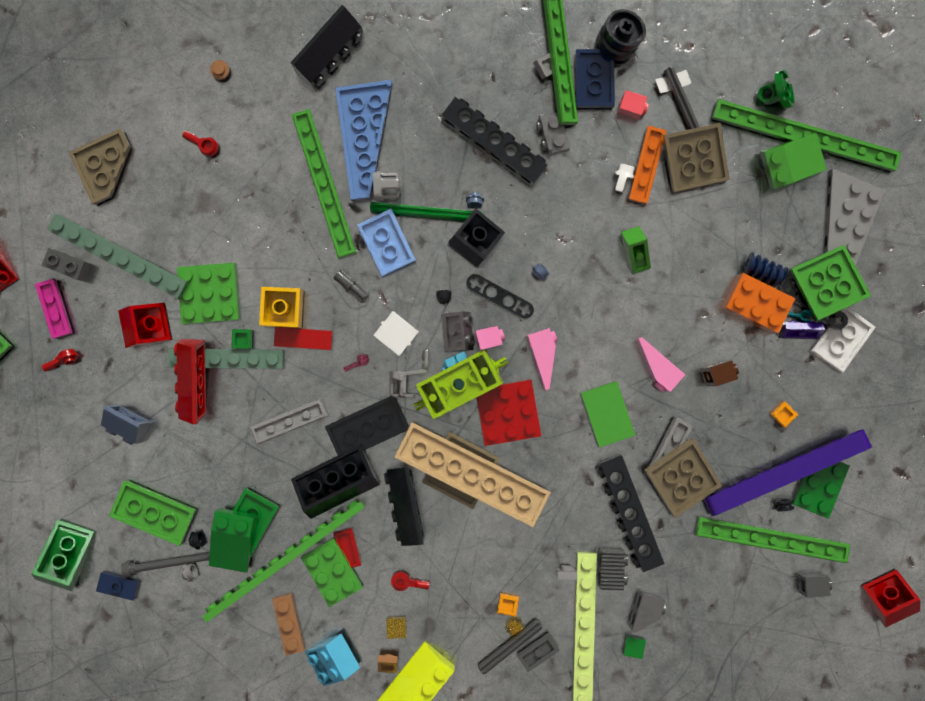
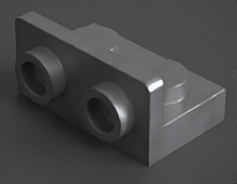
(554, 135)
(458, 331)

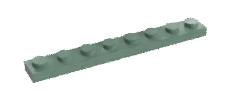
(117, 256)

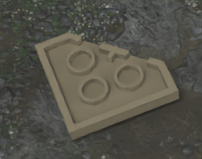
(101, 164)

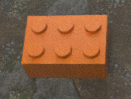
(758, 303)

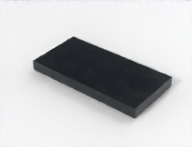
(368, 426)

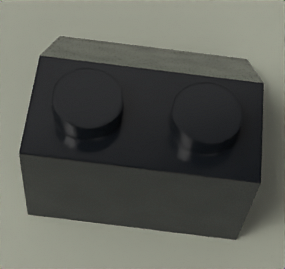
(476, 237)

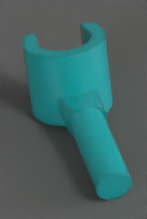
(801, 315)

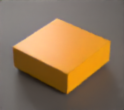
(784, 414)
(507, 604)

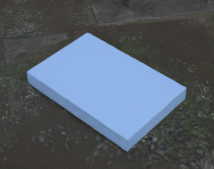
(386, 242)

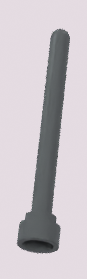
(129, 569)

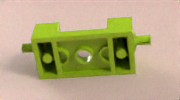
(479, 376)

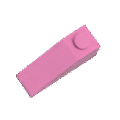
(543, 351)
(660, 368)

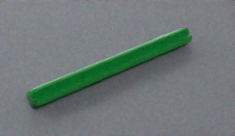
(421, 211)

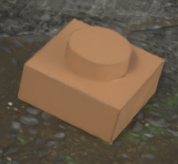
(387, 663)

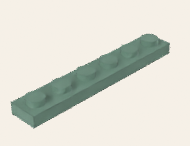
(238, 358)

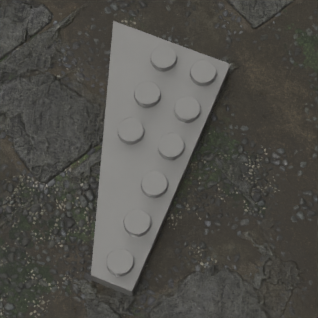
(850, 212)

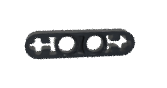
(498, 299)
(829, 322)

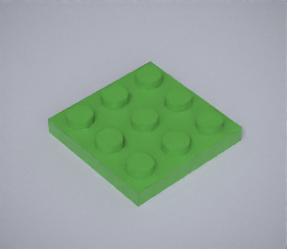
(830, 283)
(210, 293)

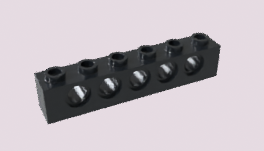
(497, 151)
(652, 557)

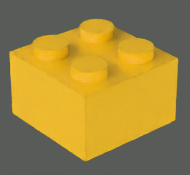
(281, 307)

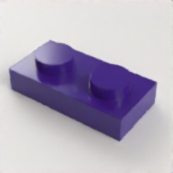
(807, 330)

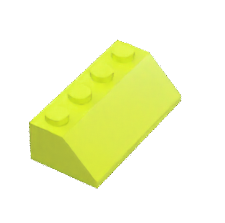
(420, 677)

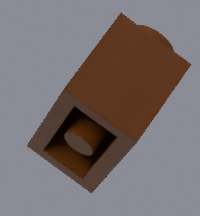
(720, 373)

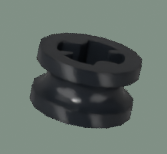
(784, 505)

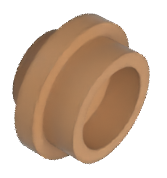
(219, 70)

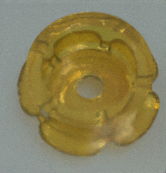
(514, 627)

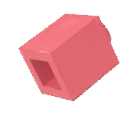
(633, 105)

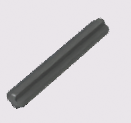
(681, 98)
(509, 647)

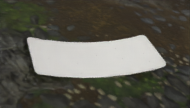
(663, 84)

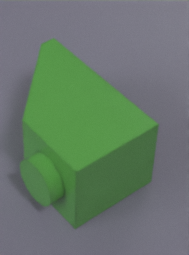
(636, 249)

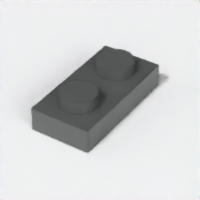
(538, 652)

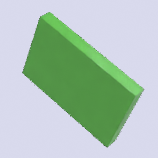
(607, 414)

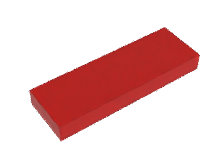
(303, 338)

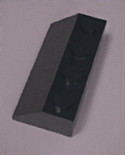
(327, 47)
(334, 482)
(405, 505)

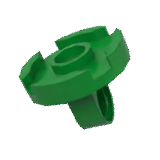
(781, 91)

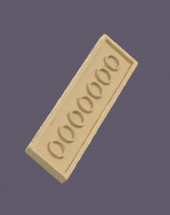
(472, 474)

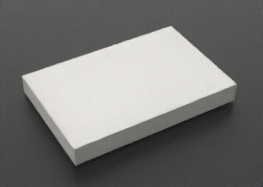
(841, 346)

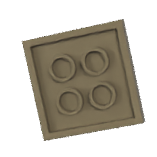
(696, 157)
(683, 477)
(450, 491)

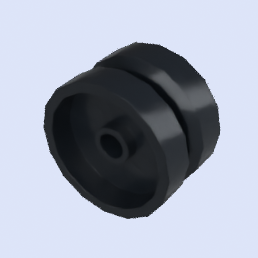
(621, 35)

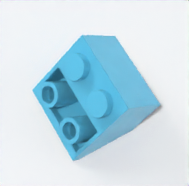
(332, 660)

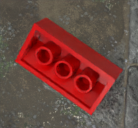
(190, 380)

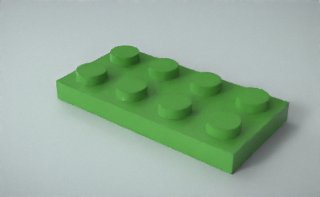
(152, 513)

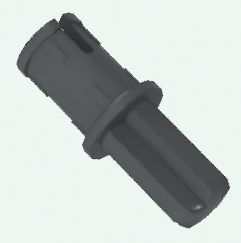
(350, 286)

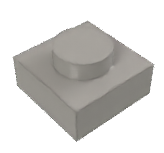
(543, 66)
(566, 573)

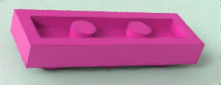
(53, 308)

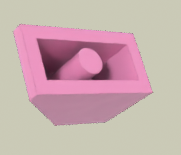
(489, 337)

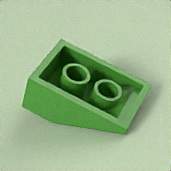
(793, 161)

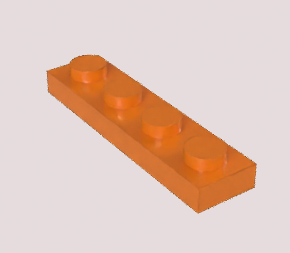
(647, 165)

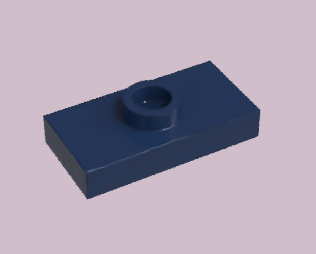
(117, 586)

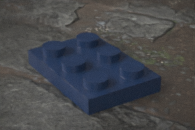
(594, 79)

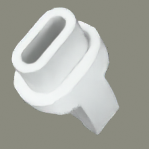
(624, 173)

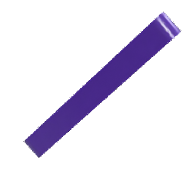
(787, 472)

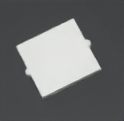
(396, 333)

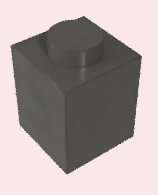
(815, 585)

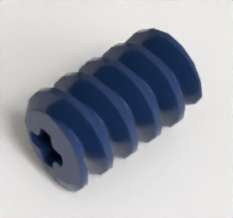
(765, 269)

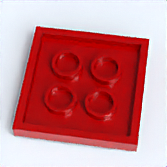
(509, 413)

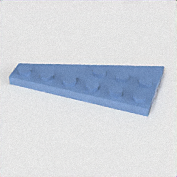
(362, 121)

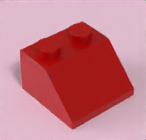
(144, 324)
(892, 598)

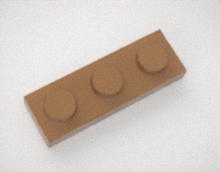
(288, 624)

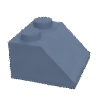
(124, 423)

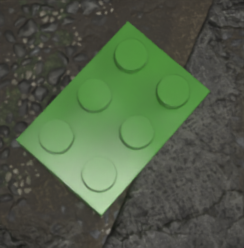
(331, 572)

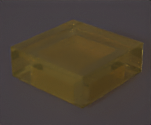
(396, 627)

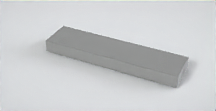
(288, 421)

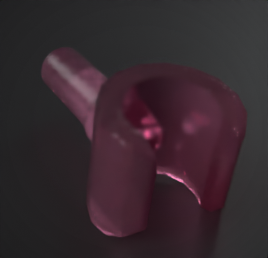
(362, 360)

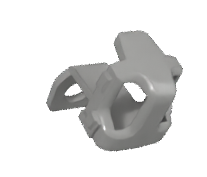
(380, 185)
(400, 378)

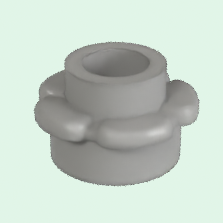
(189, 572)

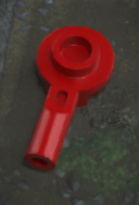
(207, 146)
(66, 356)
(401, 581)

